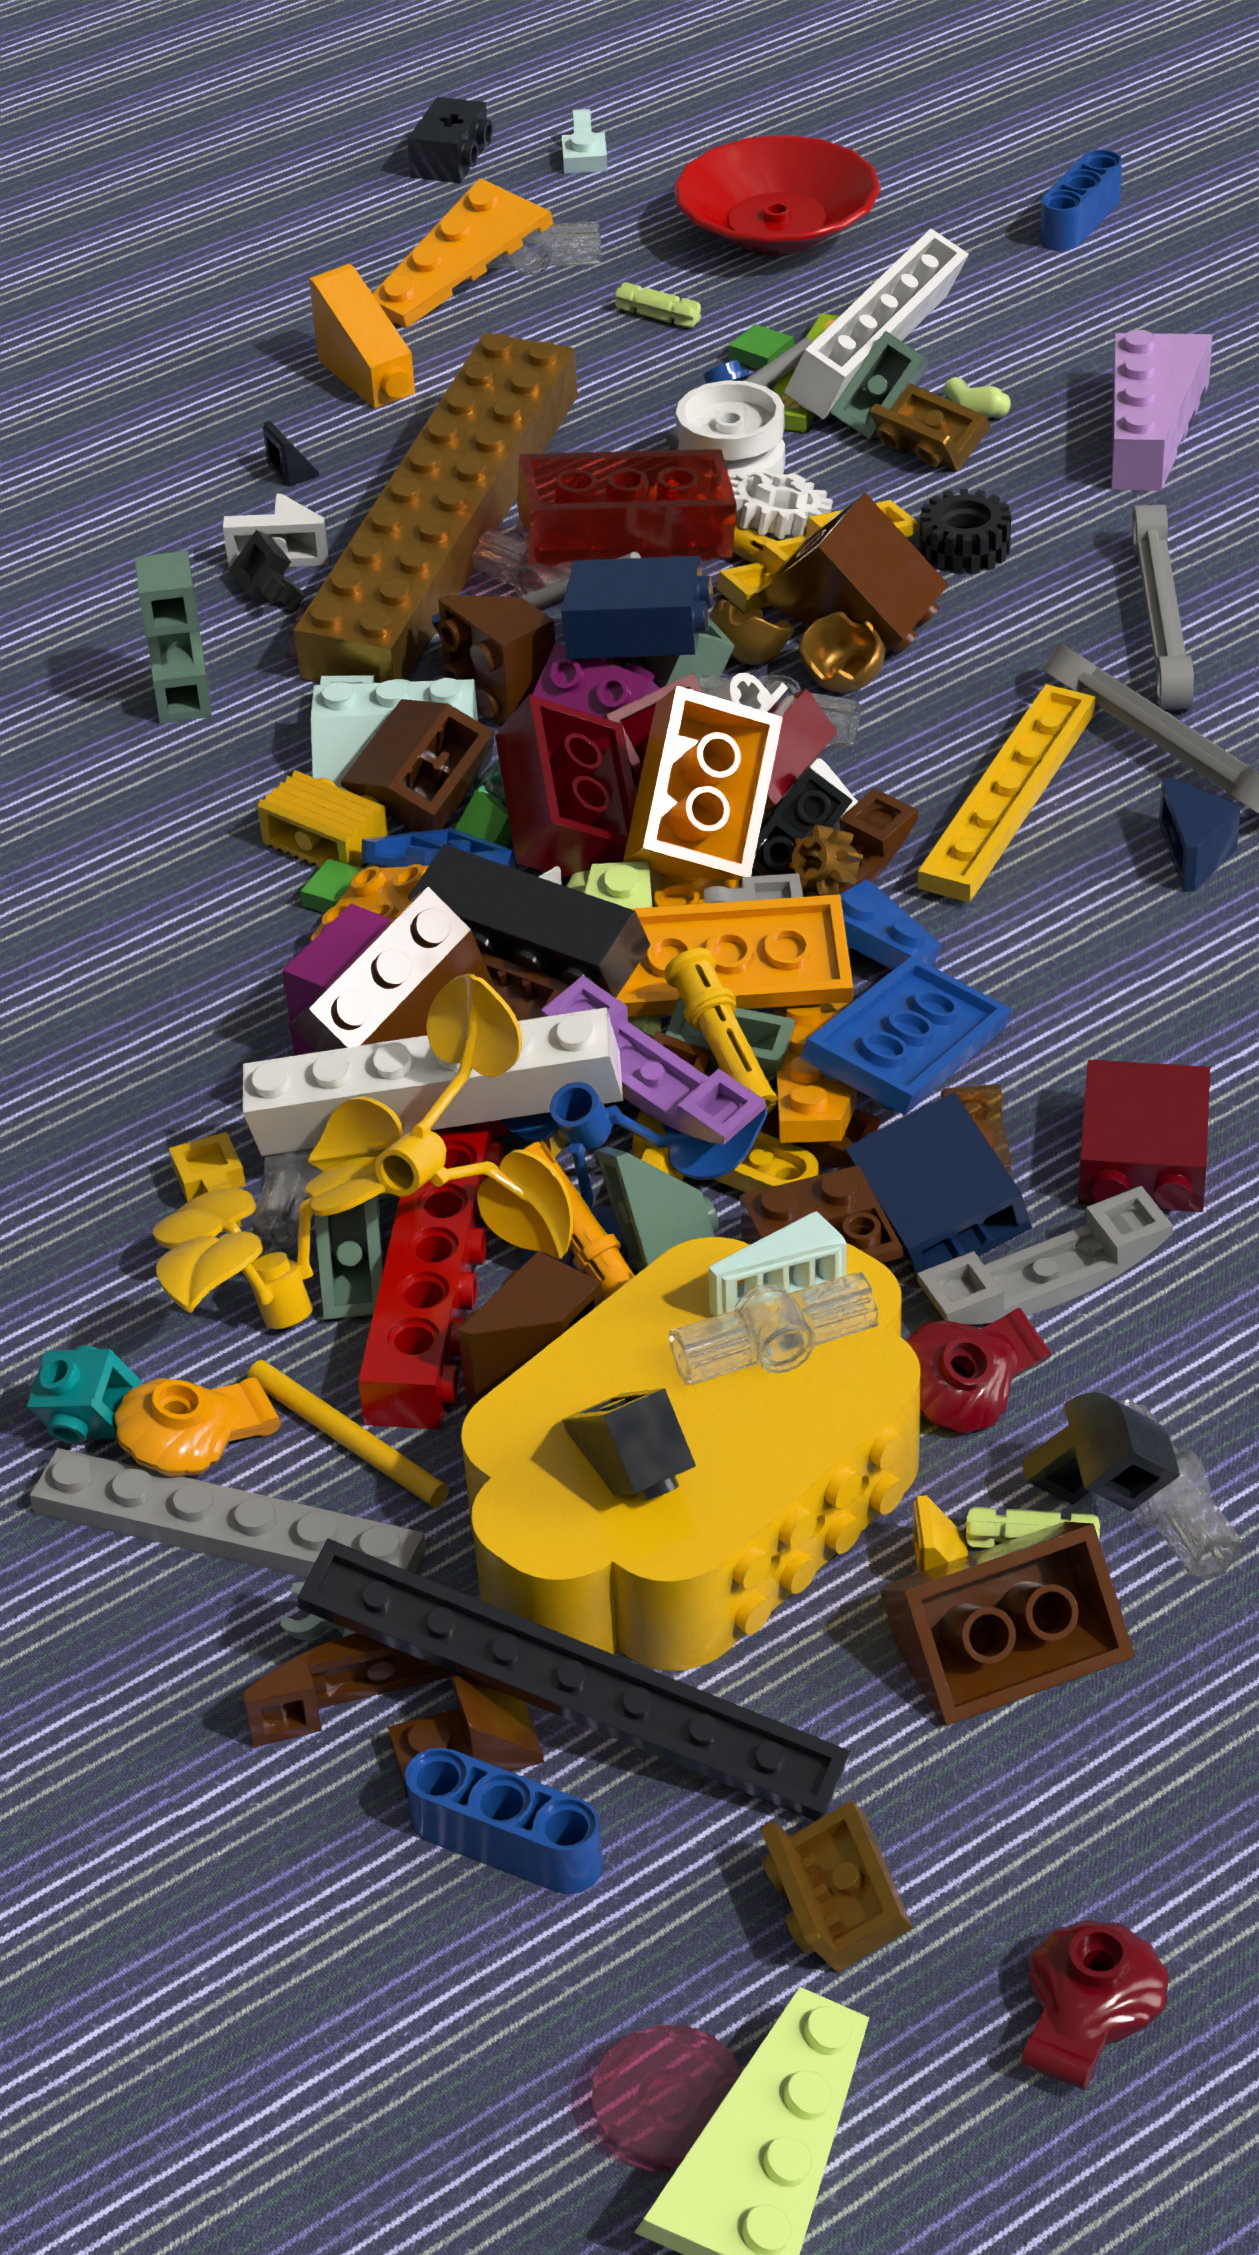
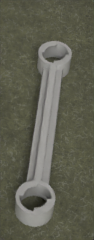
(1172, 664)
(1156, 725)

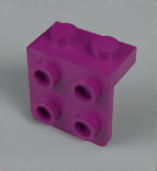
(592, 683)

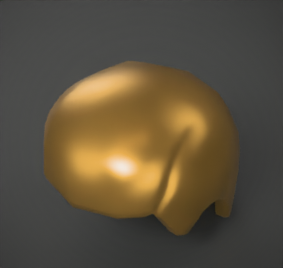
(753, 637)
(841, 653)

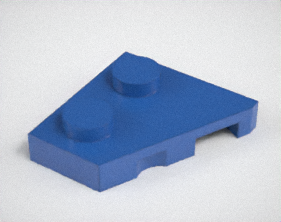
(423, 847)
(883, 929)

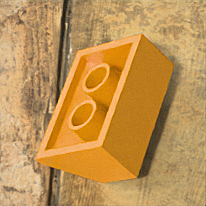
(703, 787)

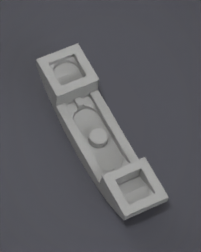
(1054, 1271)

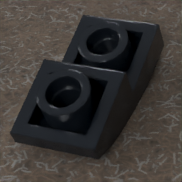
(807, 803)

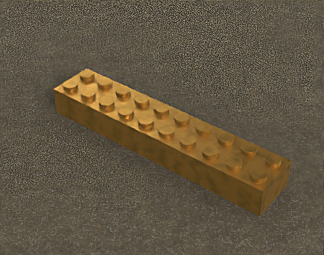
(433, 510)

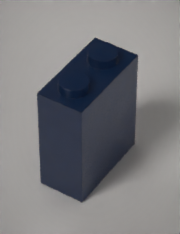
(635, 607)
(940, 1185)

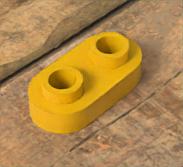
(771, 1165)

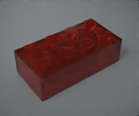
(625, 504)

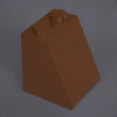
(861, 569)

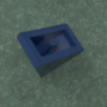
(1197, 830)

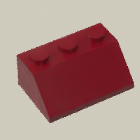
(565, 786)

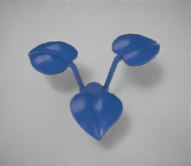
(588, 1124)

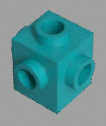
(80, 1393)

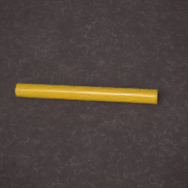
(350, 1434)

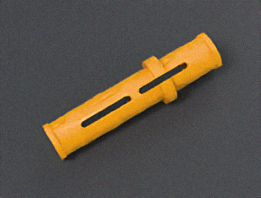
(593, 1248)

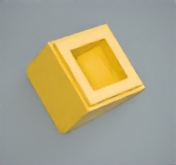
(935, 1536)

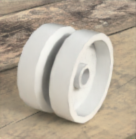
(739, 420)

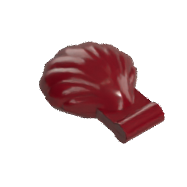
(971, 1369)
(1092, 1991)

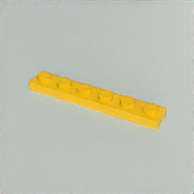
(1006, 793)

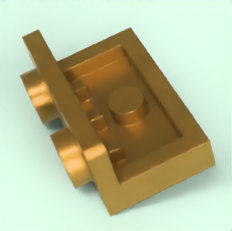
(930, 427)
(835, 1886)

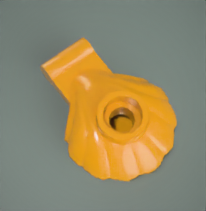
(187, 1427)

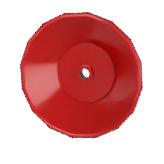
(776, 192)

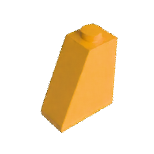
(359, 339)

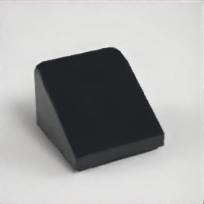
(286, 458)

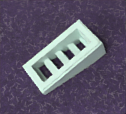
(792, 1257)

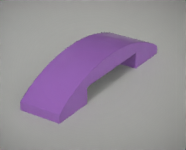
(660, 1080)

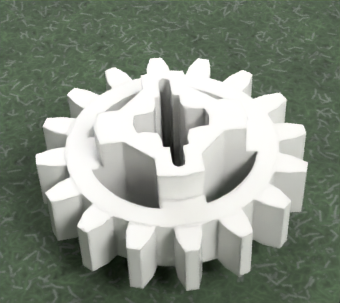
(777, 503)

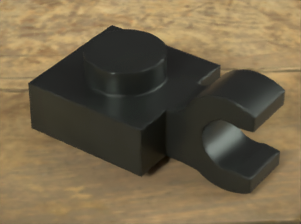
(261, 572)

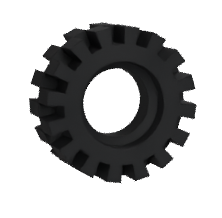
(965, 531)

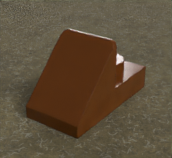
(482, 1726)

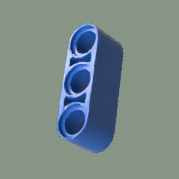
(1080, 200)
(504, 1820)

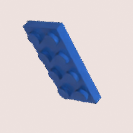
(905, 1035)

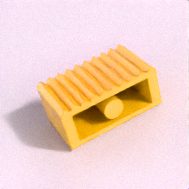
(320, 820)

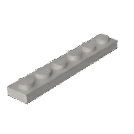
(210, 1516)

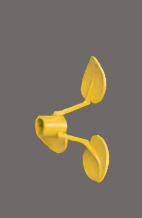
(521, 1198)
(203, 1261)

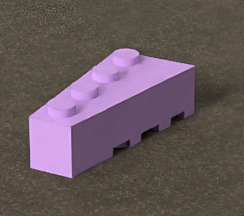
(1152, 401)

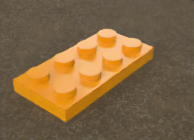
(763, 952)

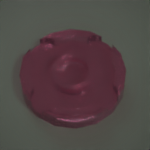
(660, 2093)

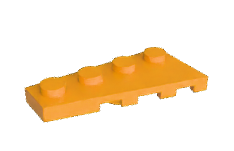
(458, 249)
(808, 1102)

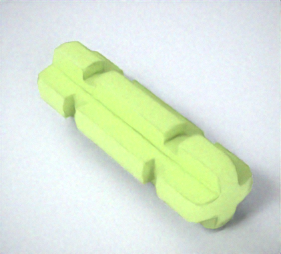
(658, 305)
(986, 1527)

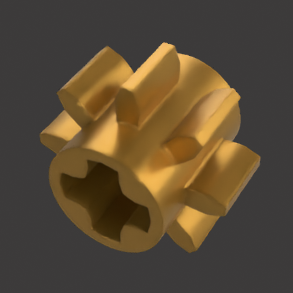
(826, 860)

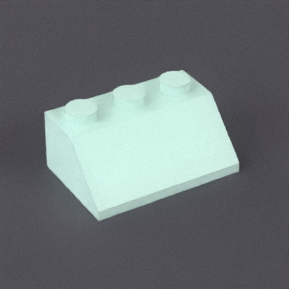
(351, 714)

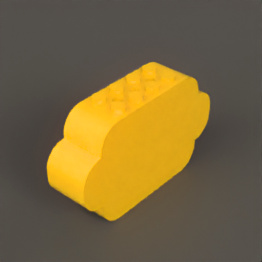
(776, 1491)

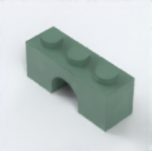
(173, 636)

